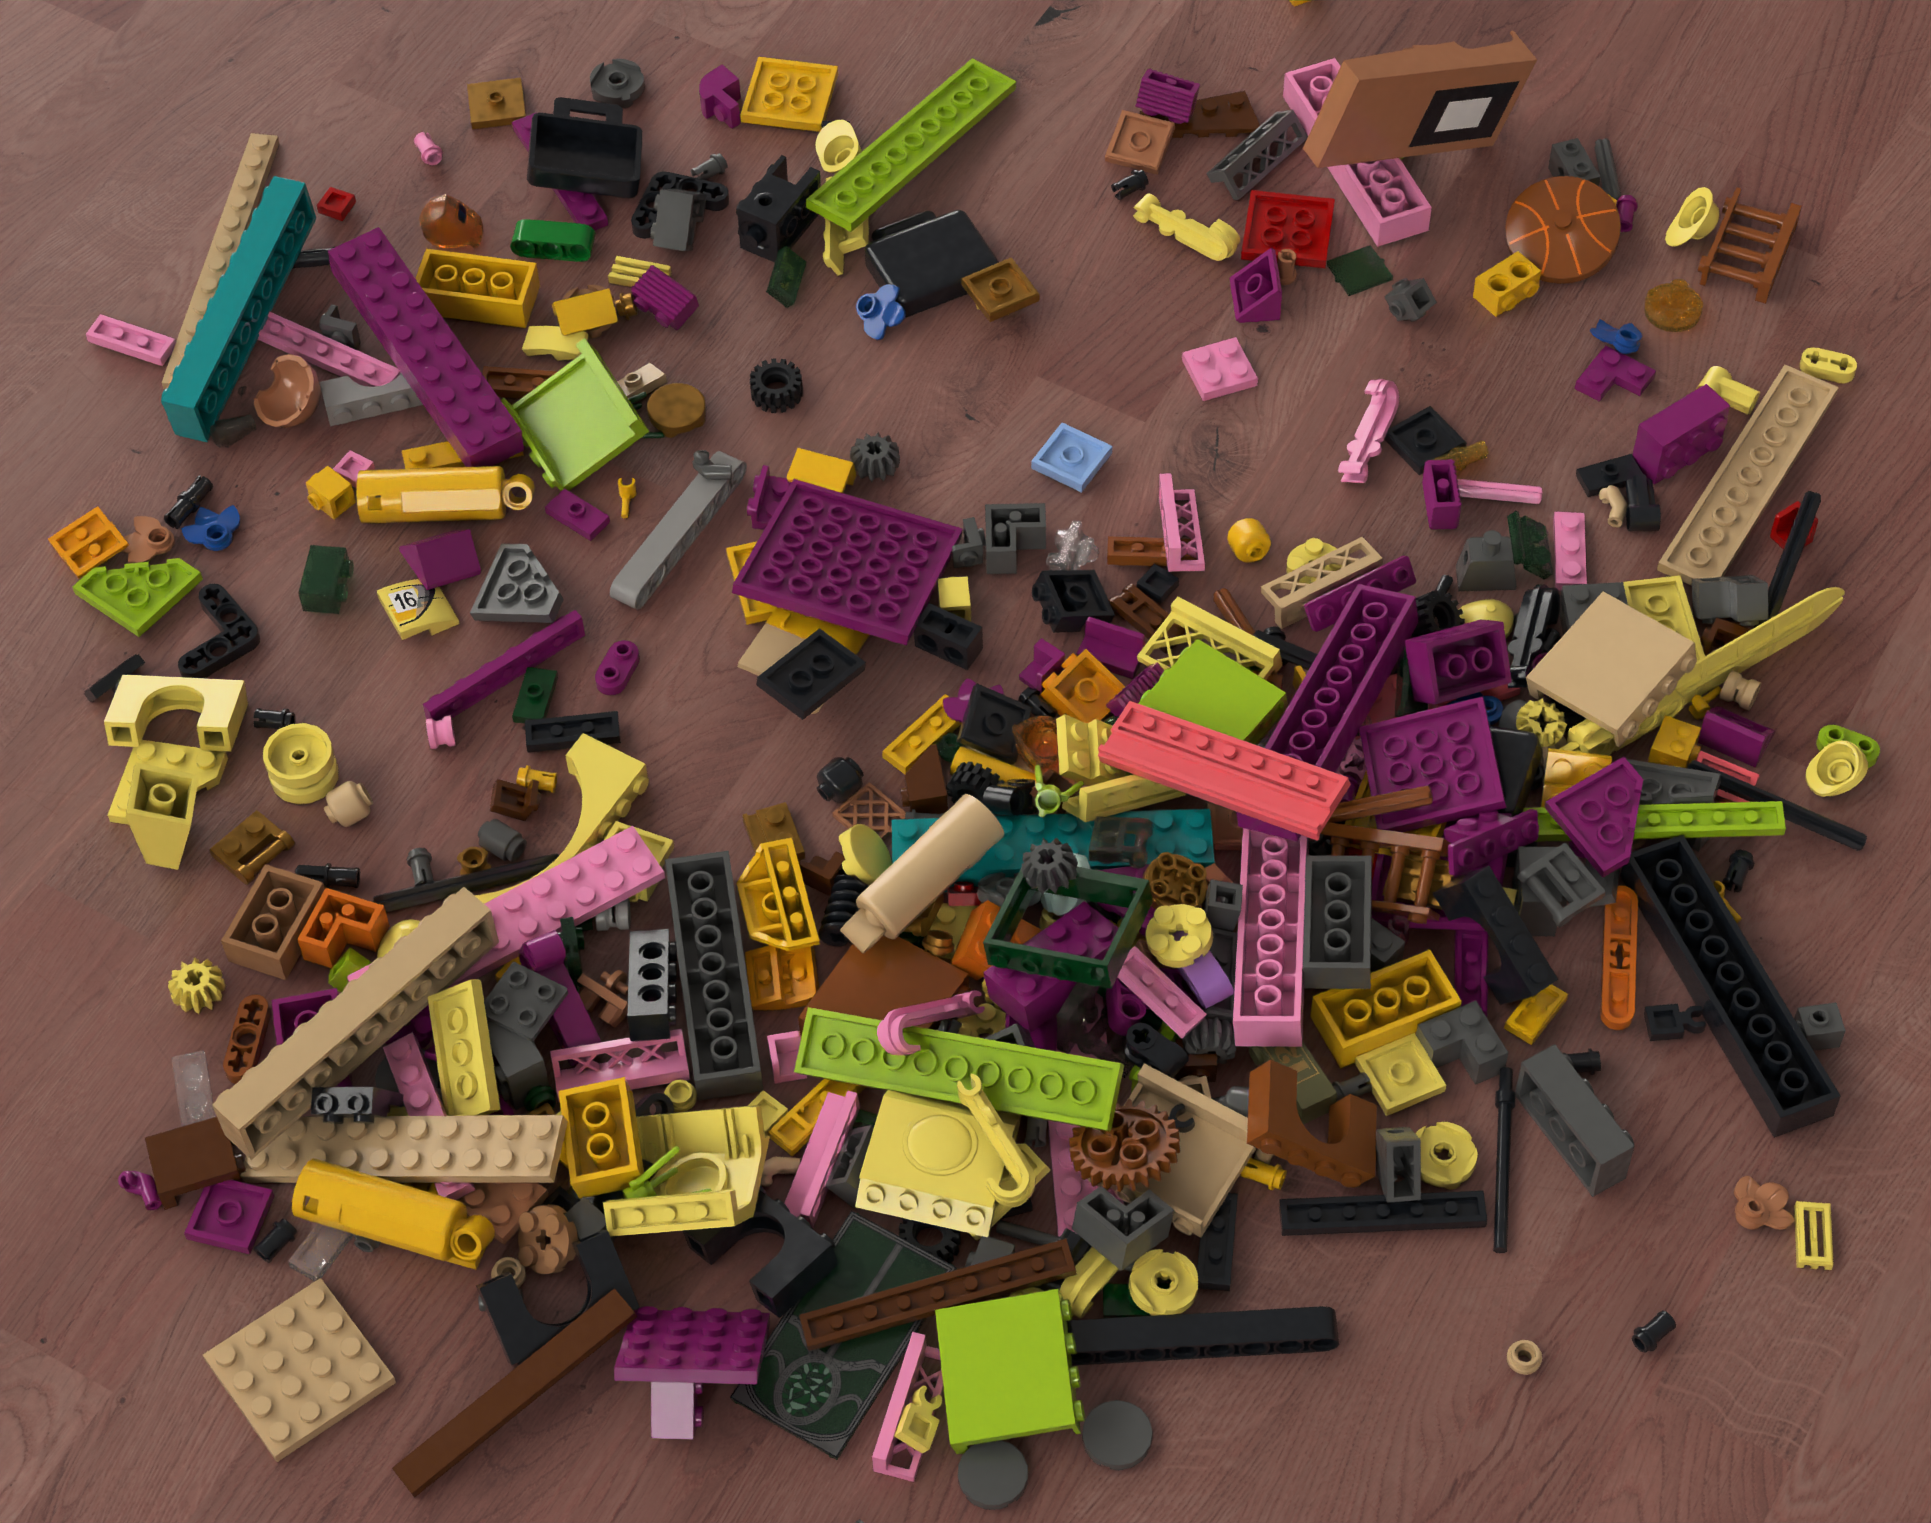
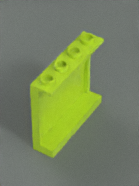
(577, 420)
(1217, 694)
(1008, 1368)

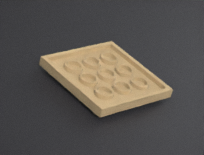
(299, 1369)

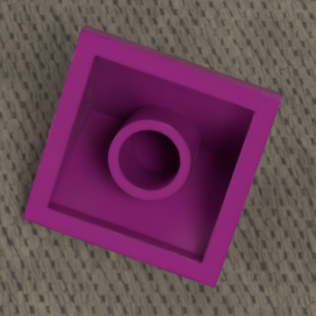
(1257, 290)
(443, 558)
(1735, 735)

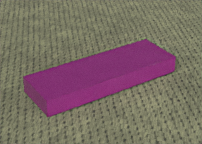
(1471, 967)

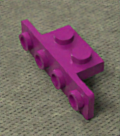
(1327, 608)
(1487, 838)

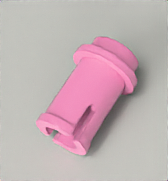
(430, 153)

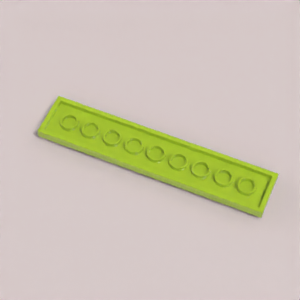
(910, 145)
(1012, 1075)

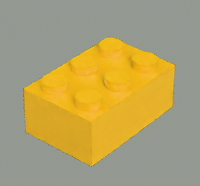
(601, 1137)

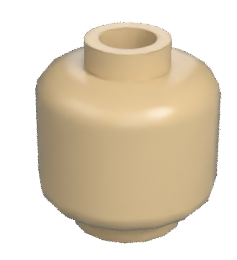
(348, 803)

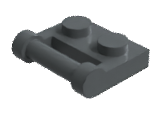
(1571, 880)

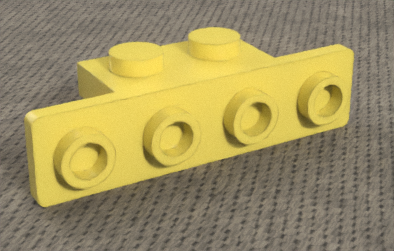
(841, 241)

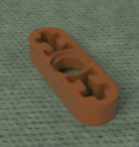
(242, 1026)

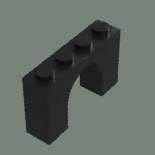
(1483, 899)
(793, 1271)
(519, 1331)

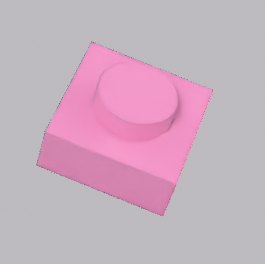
(351, 465)

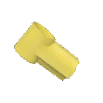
(1734, 393)

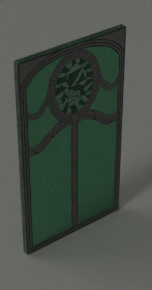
(830, 1389)

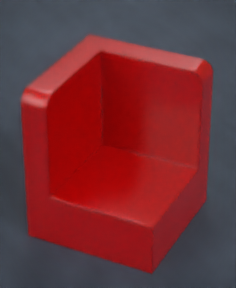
(1783, 524)

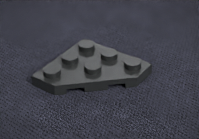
(517, 589)

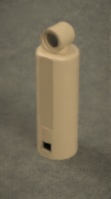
(923, 872)

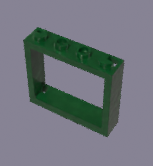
(1090, 886)

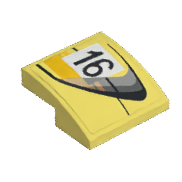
(416, 609)

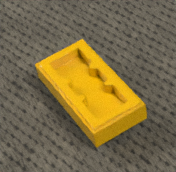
(1535, 1013)

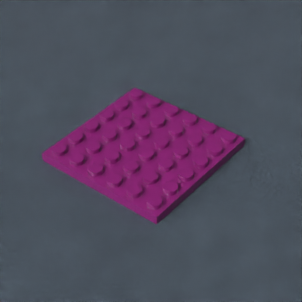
(848, 561)

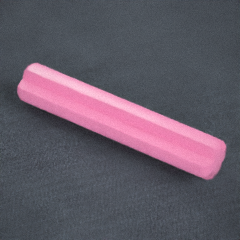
(1500, 491)

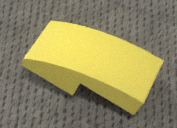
(549, 340)

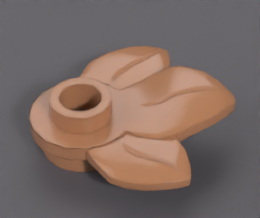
(148, 540)
(1761, 1204)

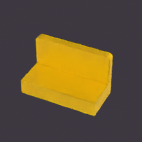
(585, 312)
(821, 470)

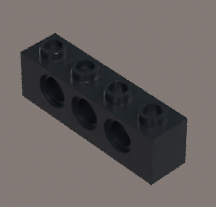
(650, 985)

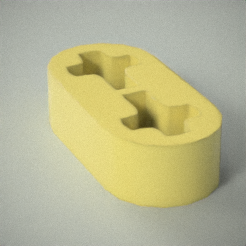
(1828, 365)

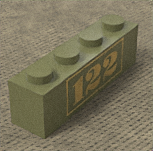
(1313, 1087)

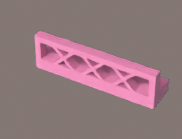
(1174, 530)
(648, 1070)
(820, 1155)
(902, 1396)

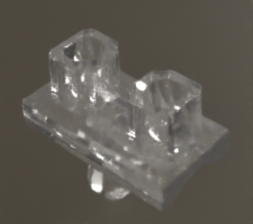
(1075, 549)

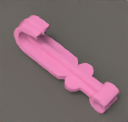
(1371, 430)
(891, 1028)

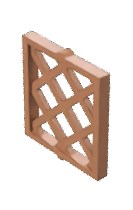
(839, 816)

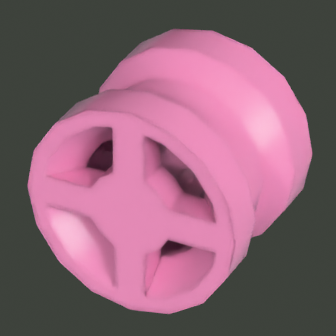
(440, 732)

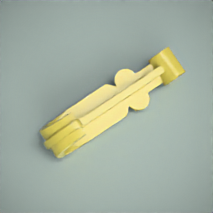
(1215, 242)
(1003, 1144)
(1092, 1275)

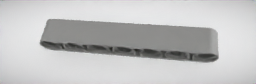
(675, 534)

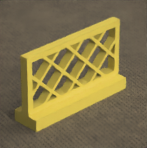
(1217, 632)

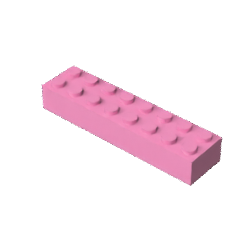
(1377, 190)
(1270, 942)

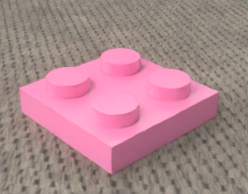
(1219, 369)

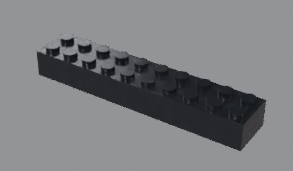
(1730, 986)

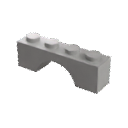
(350, 401)

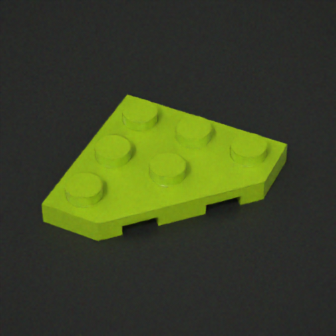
(138, 592)

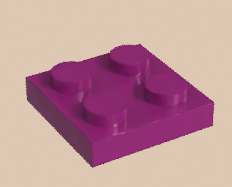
(230, 1215)

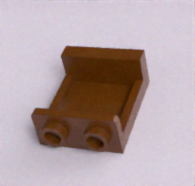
(192, 1159)

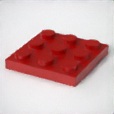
(1288, 223)

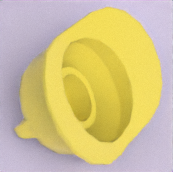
(837, 145)
(1695, 219)

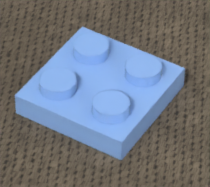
(1071, 457)

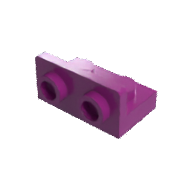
(768, 494)

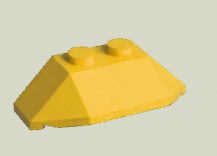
(776, 898)

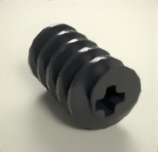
(840, 909)

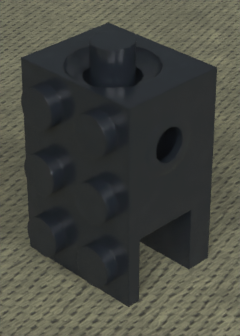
(776, 211)

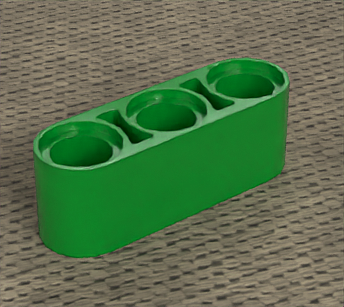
(553, 240)

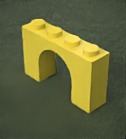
(145, 697)

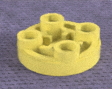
(864, 853)

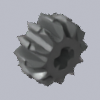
(875, 457)
(1049, 866)
(1211, 1037)

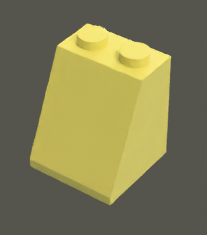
(161, 812)

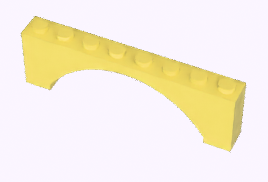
(608, 787)

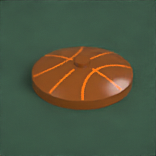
(1564, 228)

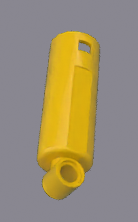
(439, 494)
(389, 1212)

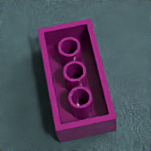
(1035, 997)

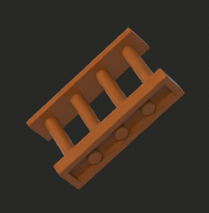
(1769, 261)
(1400, 846)

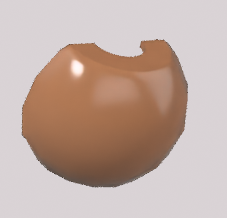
(292, 394)

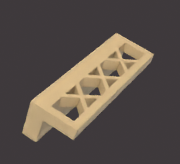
(1291, 607)

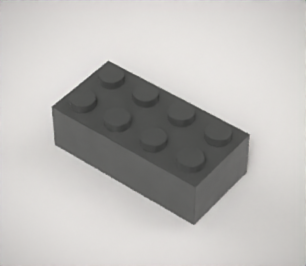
(1337, 922)
(1574, 1120)

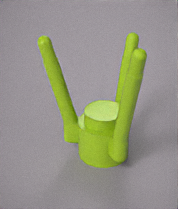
(1049, 796)
(641, 1188)

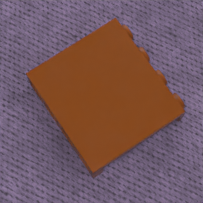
(885, 979)

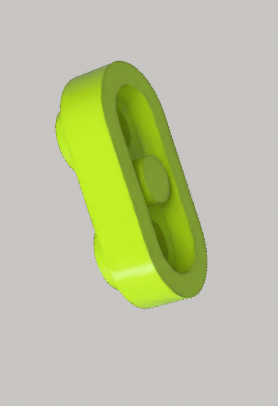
(1872, 748)

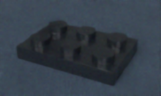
(811, 673)

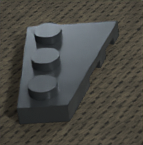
(1675, 784)

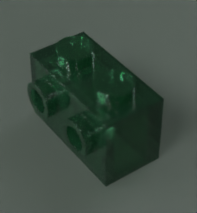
(325, 579)

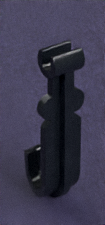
(1537, 610)

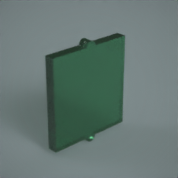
(1359, 270)

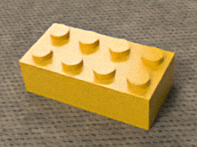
(479, 287)
(1393, 1007)

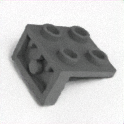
(523, 1001)

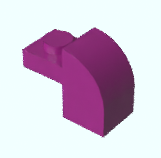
(719, 95)

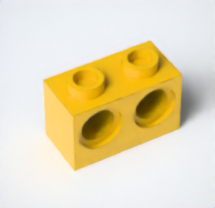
(1507, 284)

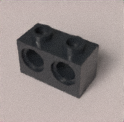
(948, 636)

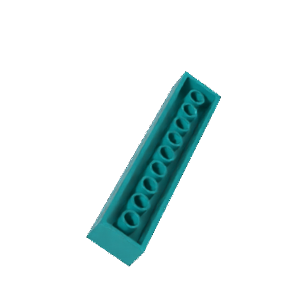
(239, 309)
(1174, 831)

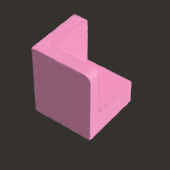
(783, 1056)

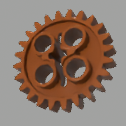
(1133, 1150)

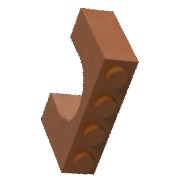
(1278, 1130)

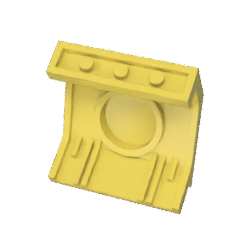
(717, 1152)
(931, 1164)

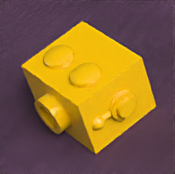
(1675, 743)

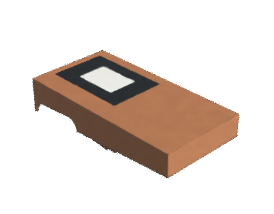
(1419, 102)

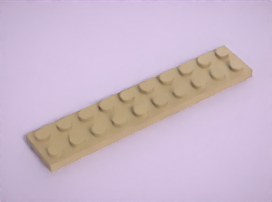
(1748, 477)
(420, 1149)

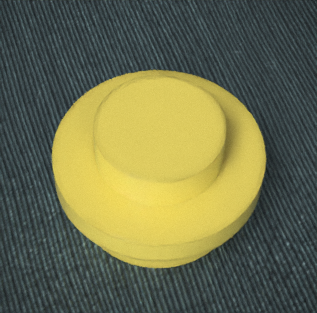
(681, 1094)

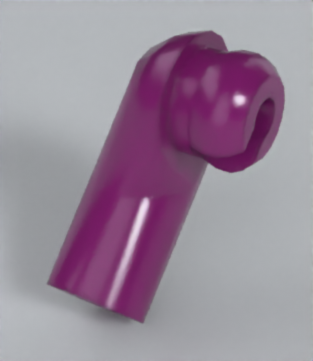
(142, 1185)

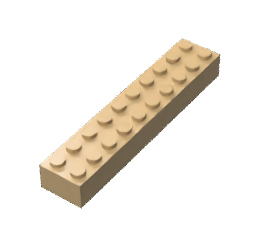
(356, 1022)

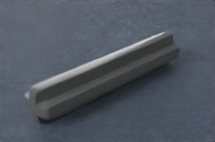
(1607, 168)

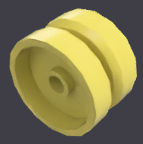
(300, 763)

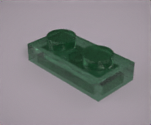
(786, 276)

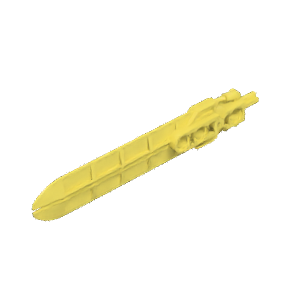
(1716, 667)

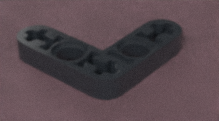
(716, 199)
(229, 632)

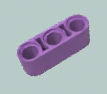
(1206, 978)

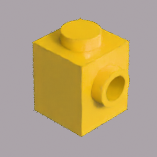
(330, 492)

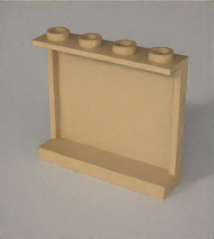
(1613, 666)
(1209, 1154)

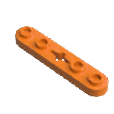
(1619, 985)

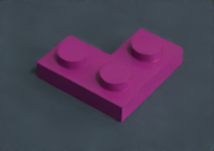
(1614, 368)

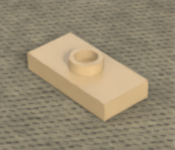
(642, 380)

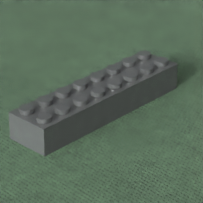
(713, 976)

